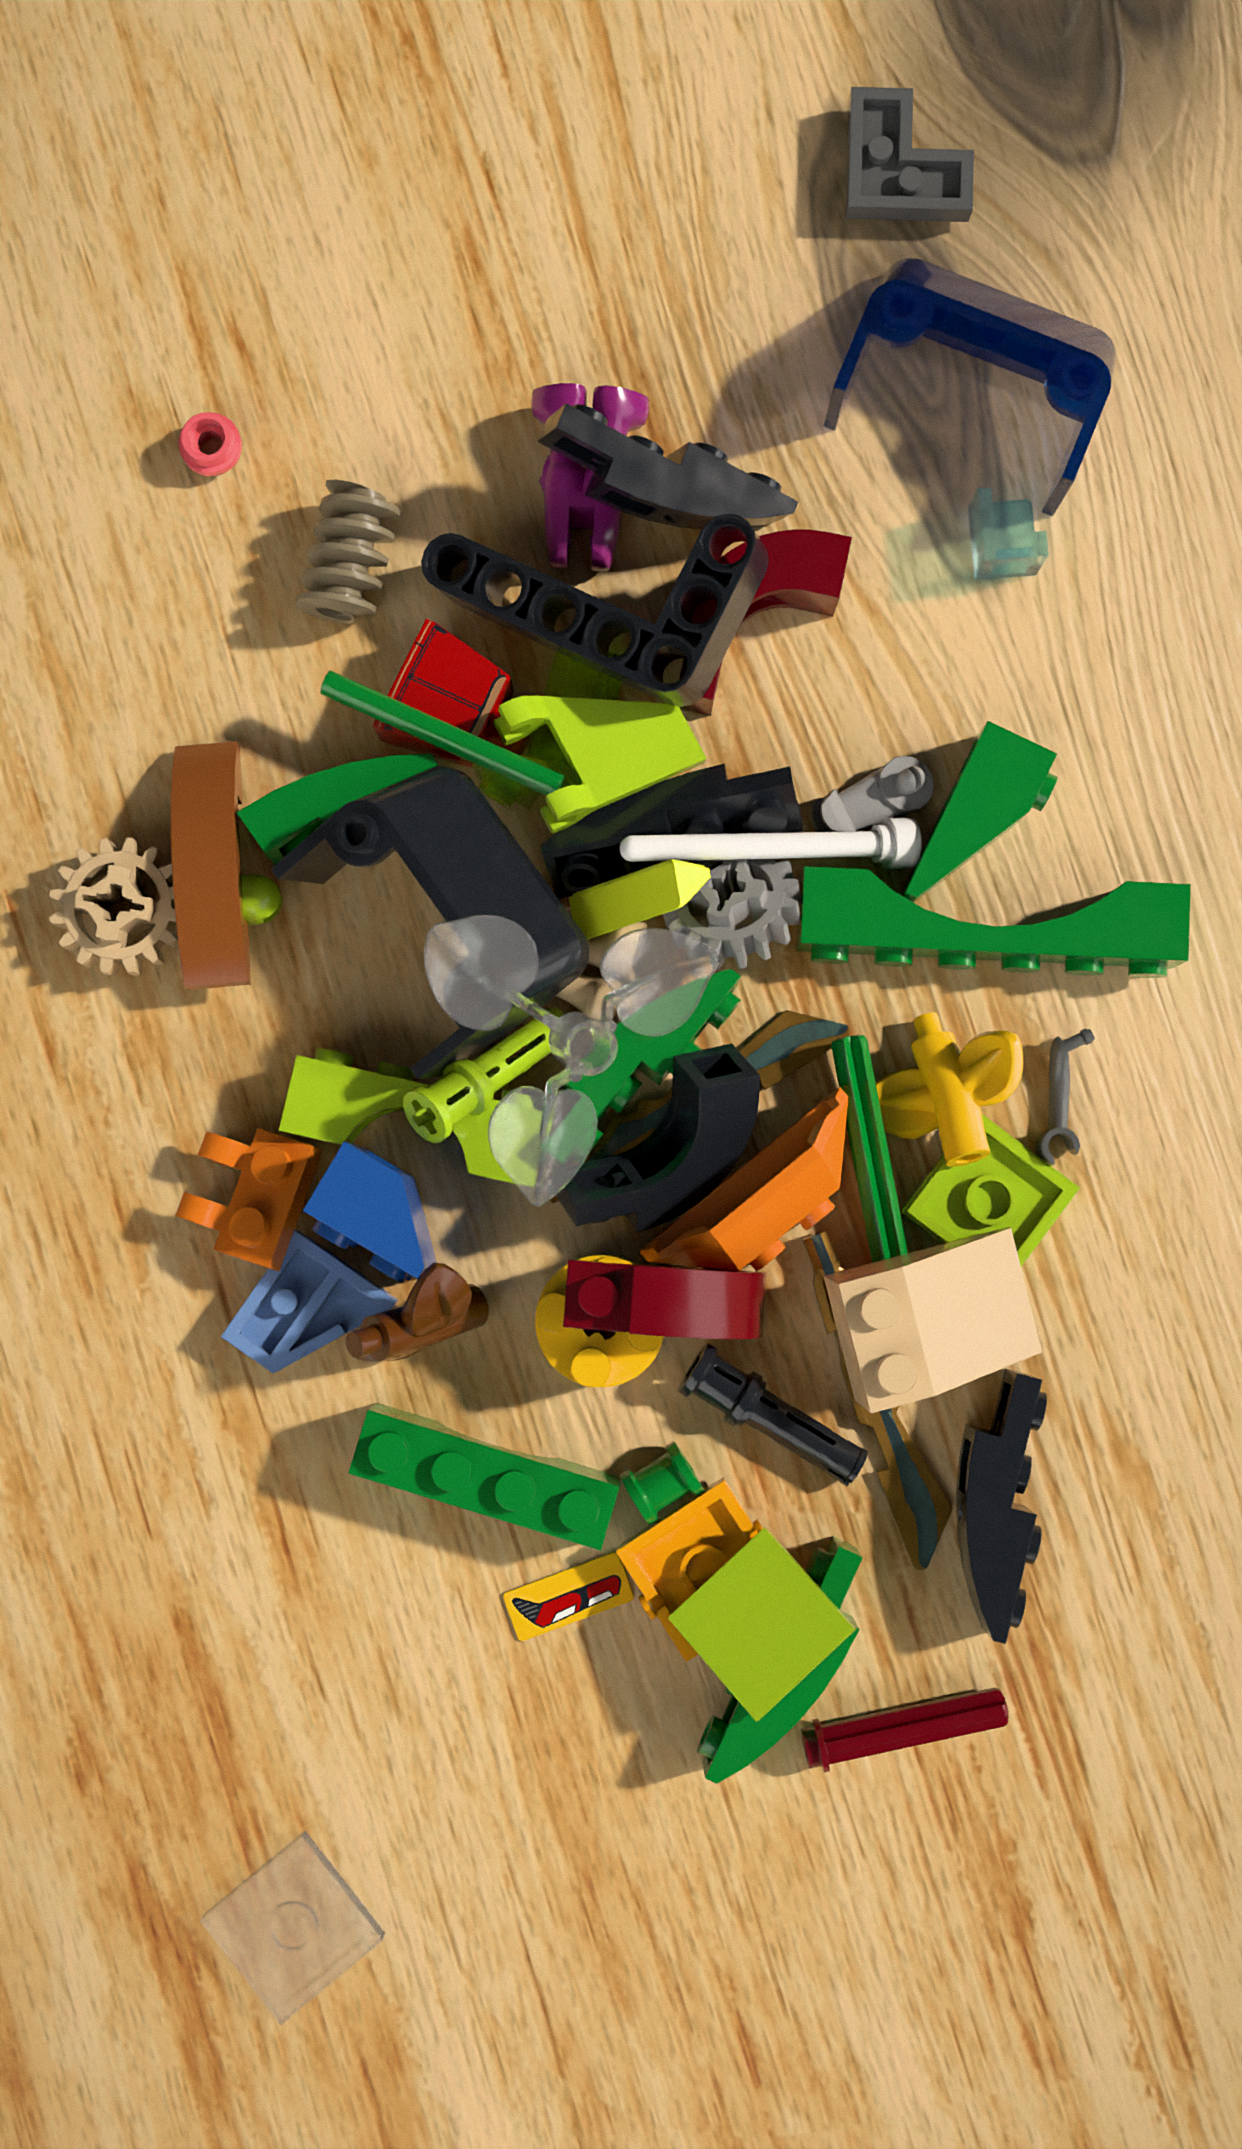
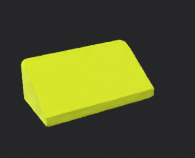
(636, 896)

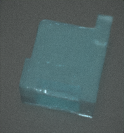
(1004, 538)

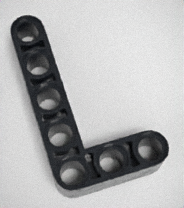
(599, 622)

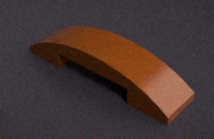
(208, 865)

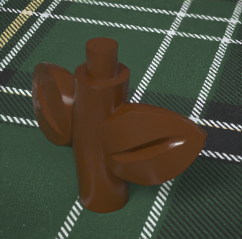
(435, 1311)

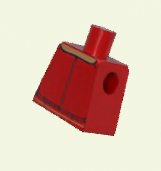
(453, 685)

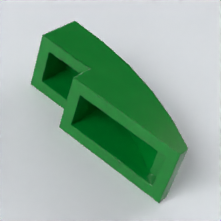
(297, 809)

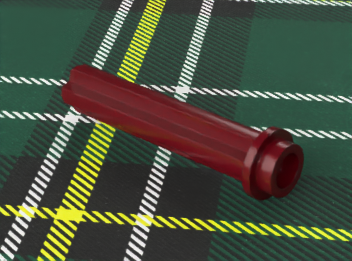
(903, 1727)

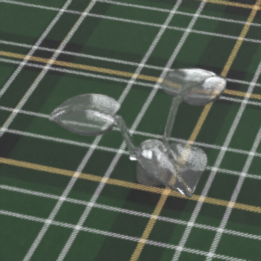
(481, 969)

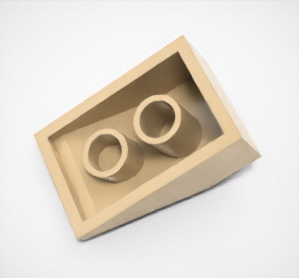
(932, 1319)

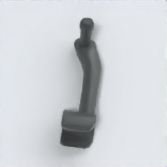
(1059, 1095)

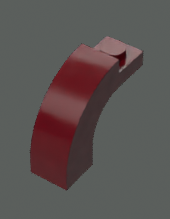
(801, 574)
(665, 1300)

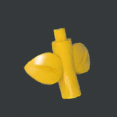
(951, 1088)

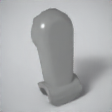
(887, 793)

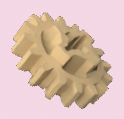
(117, 933)

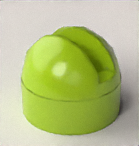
(260, 899)

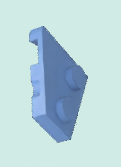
(303, 1306)

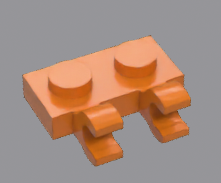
(265, 1200)

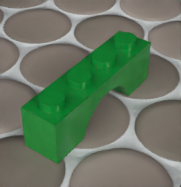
(485, 1478)

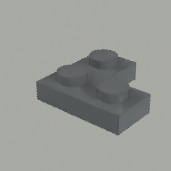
(891, 177)

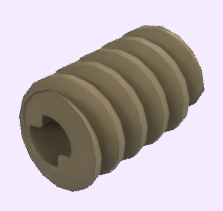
(346, 553)

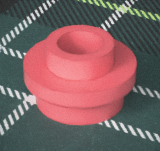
(203, 428)

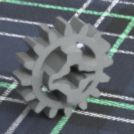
(738, 911)

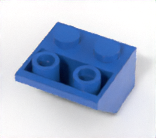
(373, 1206)

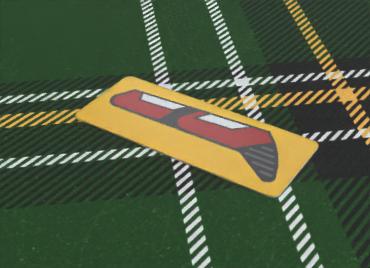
(568, 1596)

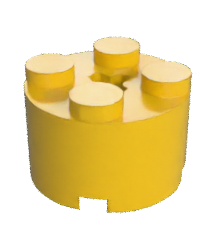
(587, 1356)

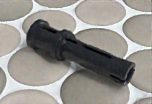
(747, 1401)

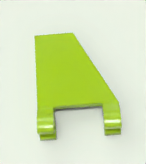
(608, 745)

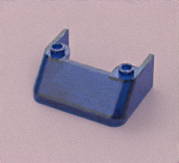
(994, 326)

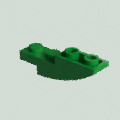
(655, 1054)
(737, 1738)

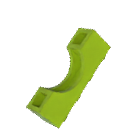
(338, 1102)

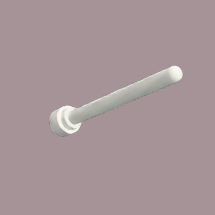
(892, 844)

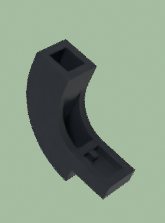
(686, 1154)

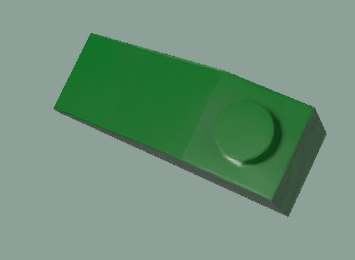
(989, 797)

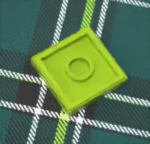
(998, 1192)
(761, 1624)

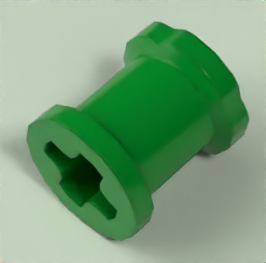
(661, 1482)

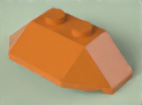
(763, 1198)

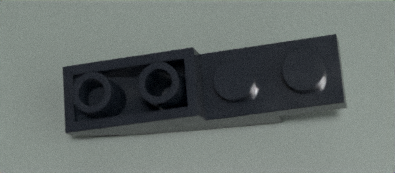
(675, 490)
(681, 805)
(991, 1529)

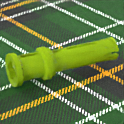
(478, 1080)

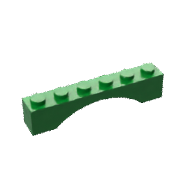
(859, 914)

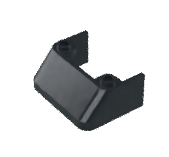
(467, 870)

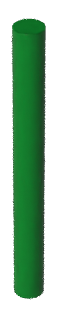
(441, 734)

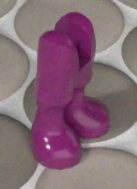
(566, 481)

